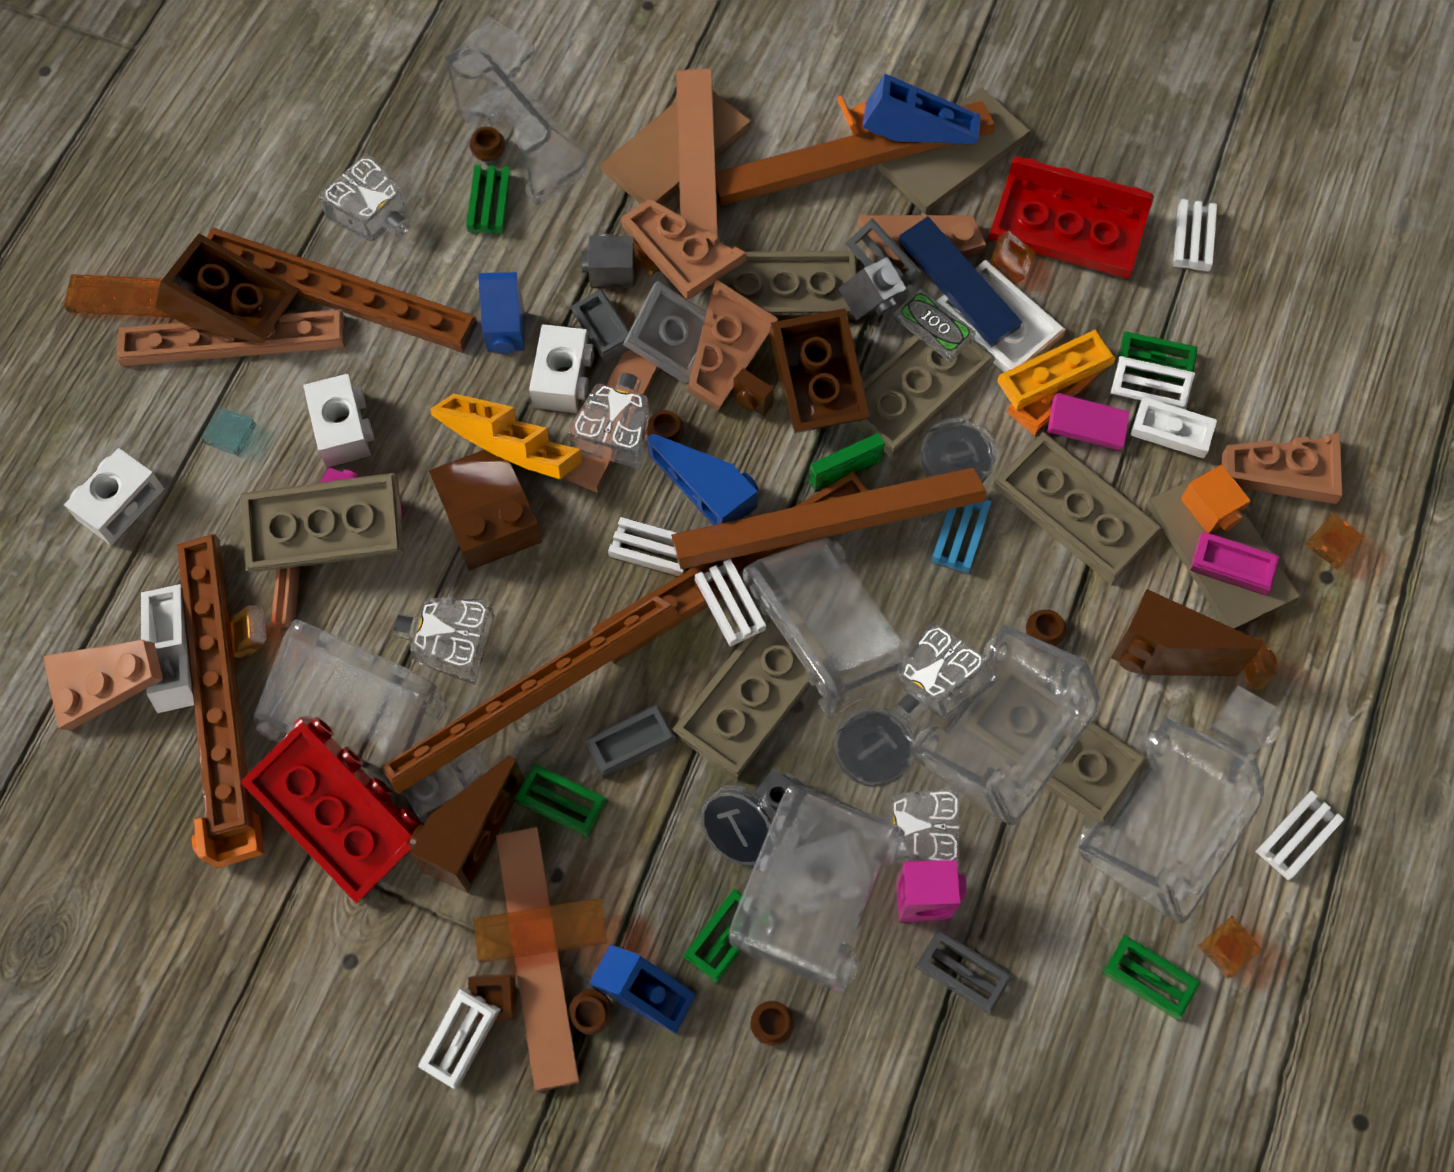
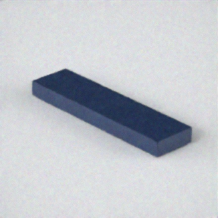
(959, 281)

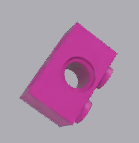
(929, 890)

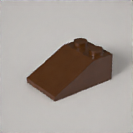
(223, 293)
(818, 370)
(485, 507)
(1181, 642)
(465, 828)

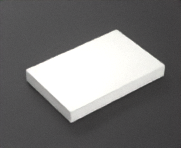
(1037, 329)

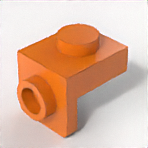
(229, 849)

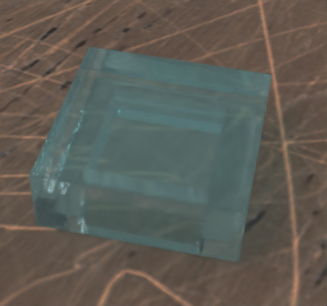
(229, 431)

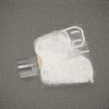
(366, 201)
(613, 422)
(449, 635)
(942, 675)
(928, 823)

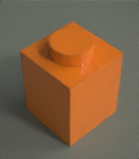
(1216, 500)

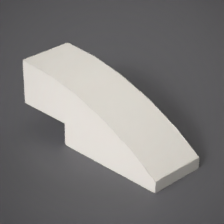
(165, 626)

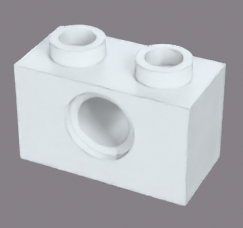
(558, 349)
(328, 402)
(112, 516)

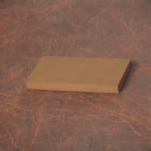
(650, 160)

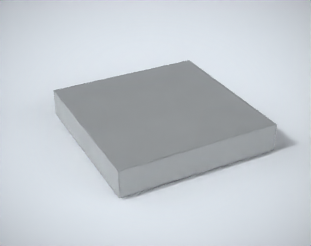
(667, 331)

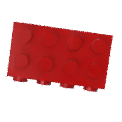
(1073, 216)
(333, 807)

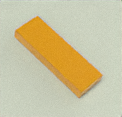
(1055, 369)

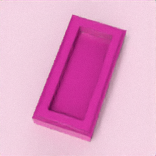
(1088, 421)
(1234, 563)

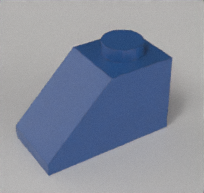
(502, 312)
(642, 988)

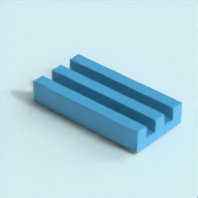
(951, 562)

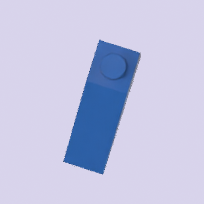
(915, 115)
(707, 481)

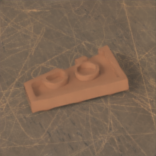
(959, 229)
(679, 250)
(728, 342)
(1290, 469)
(99, 678)

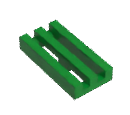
(490, 176)
(1158, 355)
(841, 463)
(591, 815)
(703, 965)
(1143, 991)

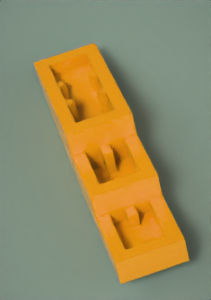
(498, 432)

